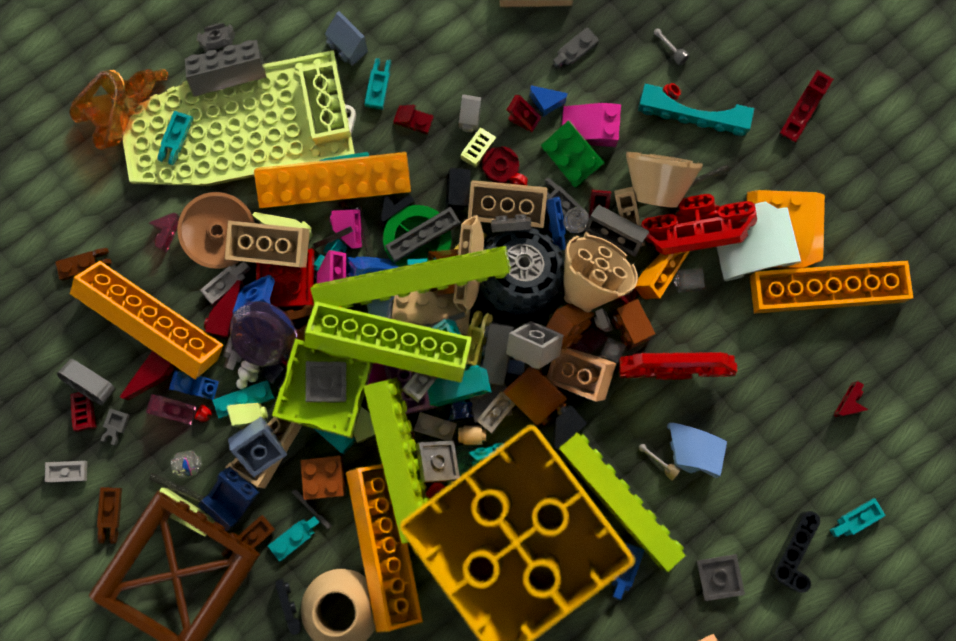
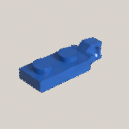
(556, 225)
(626, 579)

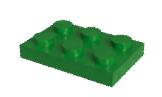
(572, 154)

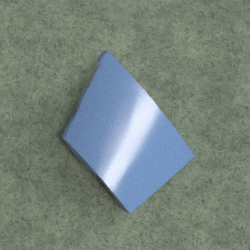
(697, 450)

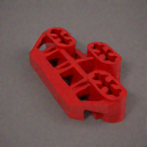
(700, 225)
(677, 365)

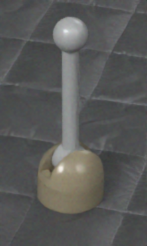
(671, 470)

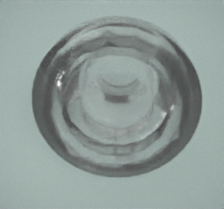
(576, 220)

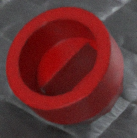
(202, 413)

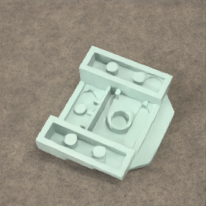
(768, 245)

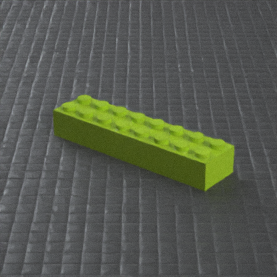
(387, 341)
(396, 448)
(621, 503)

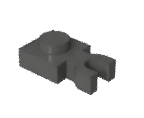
(115, 422)

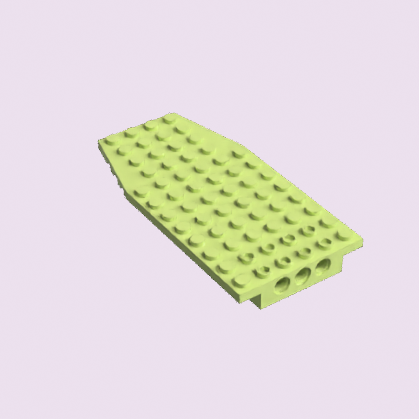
(262, 123)

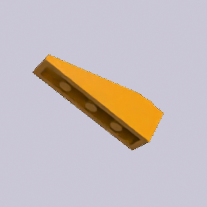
(659, 274)

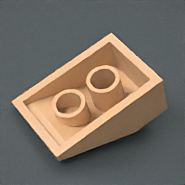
(582, 374)

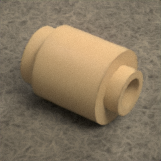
(471, 435)

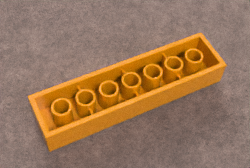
(332, 180)
(831, 287)
(146, 319)
(383, 555)

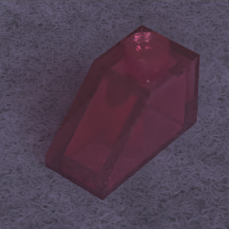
(171, 409)

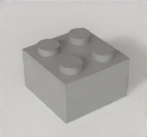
(534, 344)

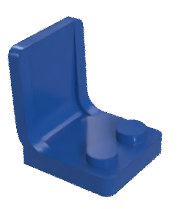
(362, 265)
(255, 292)

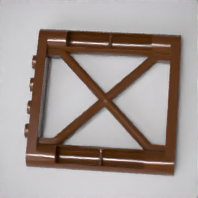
(156, 513)

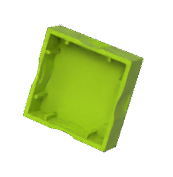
(331, 417)

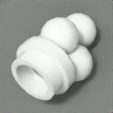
(246, 373)

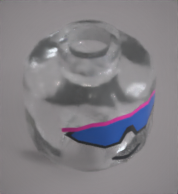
(186, 463)

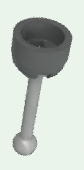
(680, 55)

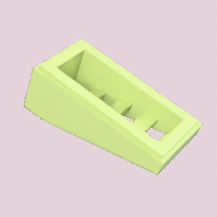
(465, 156)

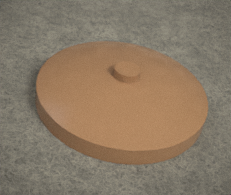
(205, 225)

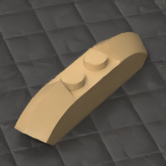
(470, 241)

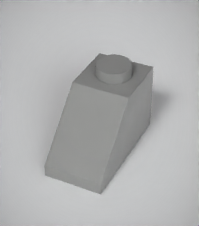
(469, 113)

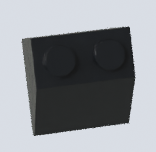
(565, 426)

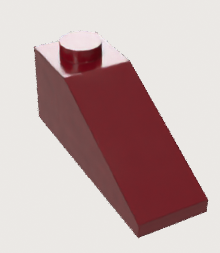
(220, 317)
(150, 374)

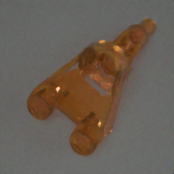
(109, 116)

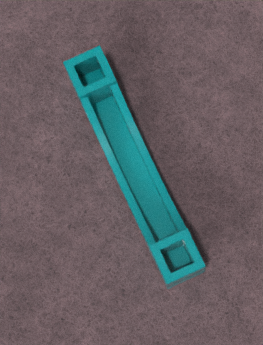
(656, 102)

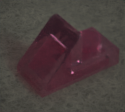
(168, 227)

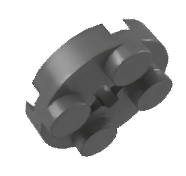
(216, 37)

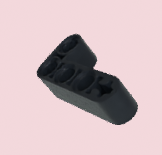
(799, 550)

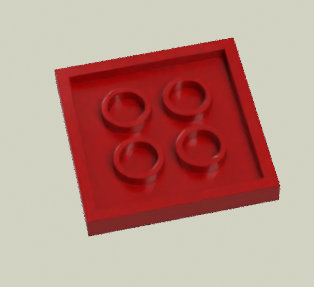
(291, 283)

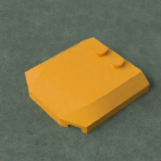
(807, 220)

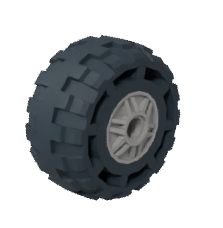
(534, 273)

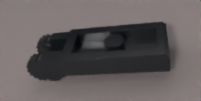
(288, 607)

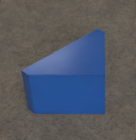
(547, 99)

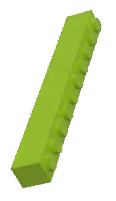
(413, 278)

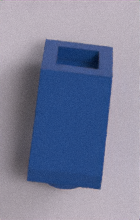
(199, 387)

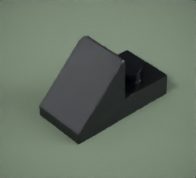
(390, 209)
(275, 374)

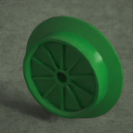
(408, 219)

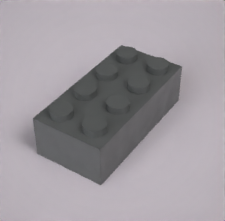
(224, 67)

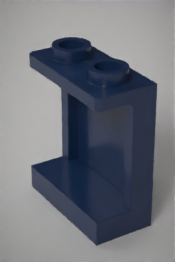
(228, 498)

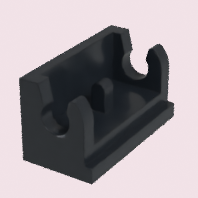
(457, 188)

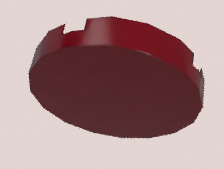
(500, 164)

